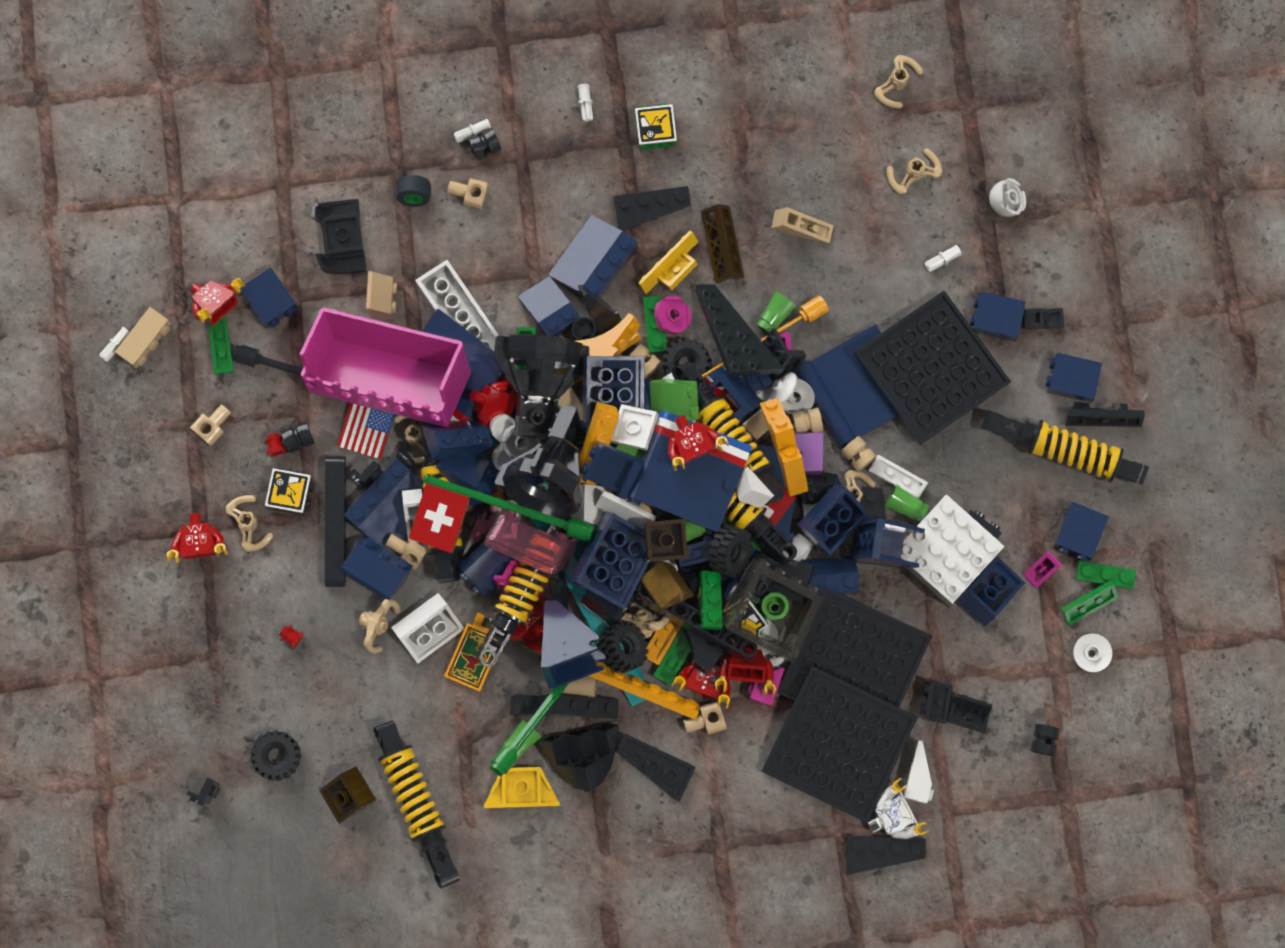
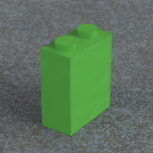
(675, 397)

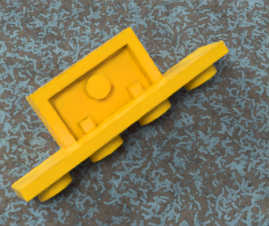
(672, 266)

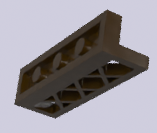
(725, 241)

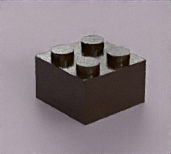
(665, 540)

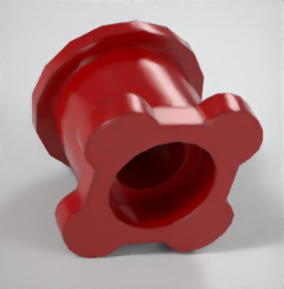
(275, 445)
(291, 636)

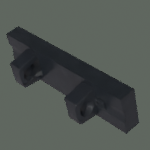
(1108, 418)

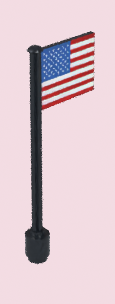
(363, 429)

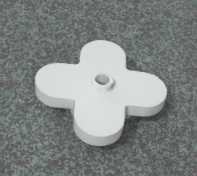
(502, 429)

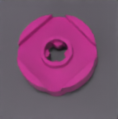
(663, 319)

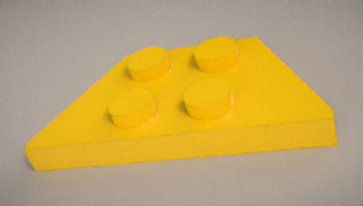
(522, 789)

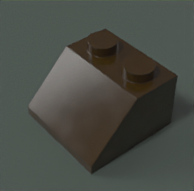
(347, 794)

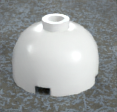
(1007, 198)

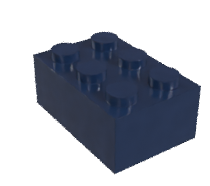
(833, 519)

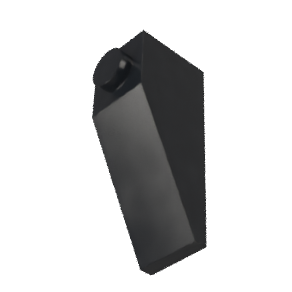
(599, 311)

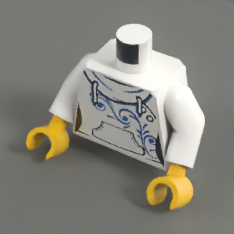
(895, 815)

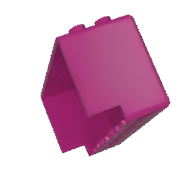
(384, 367)

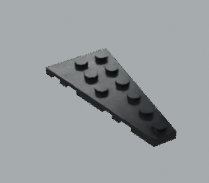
(736, 342)

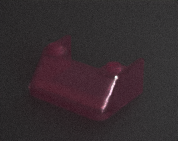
(529, 544)

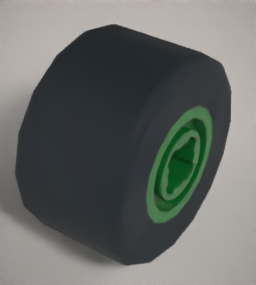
(413, 190)

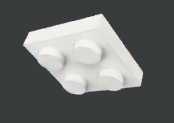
(634, 427)

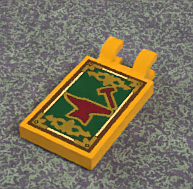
(464, 665)

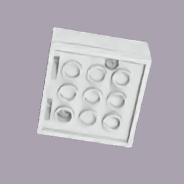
(950, 550)

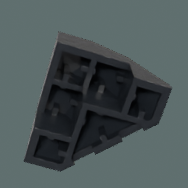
(582, 755)

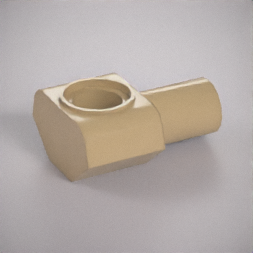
(466, 190)
(214, 421)
(410, 551)
(702, 720)

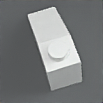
(411, 502)
(919, 781)

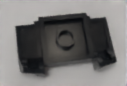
(341, 237)

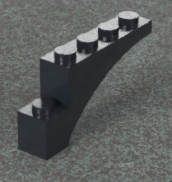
(704, 655)
(565, 706)

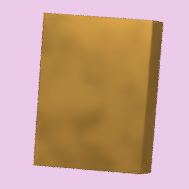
(665, 585)

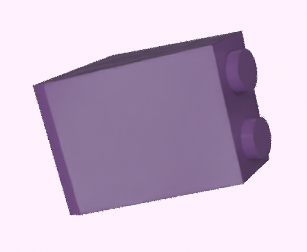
(812, 452)

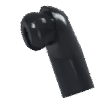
(403, 456)

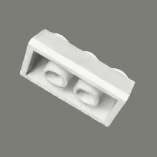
(428, 628)

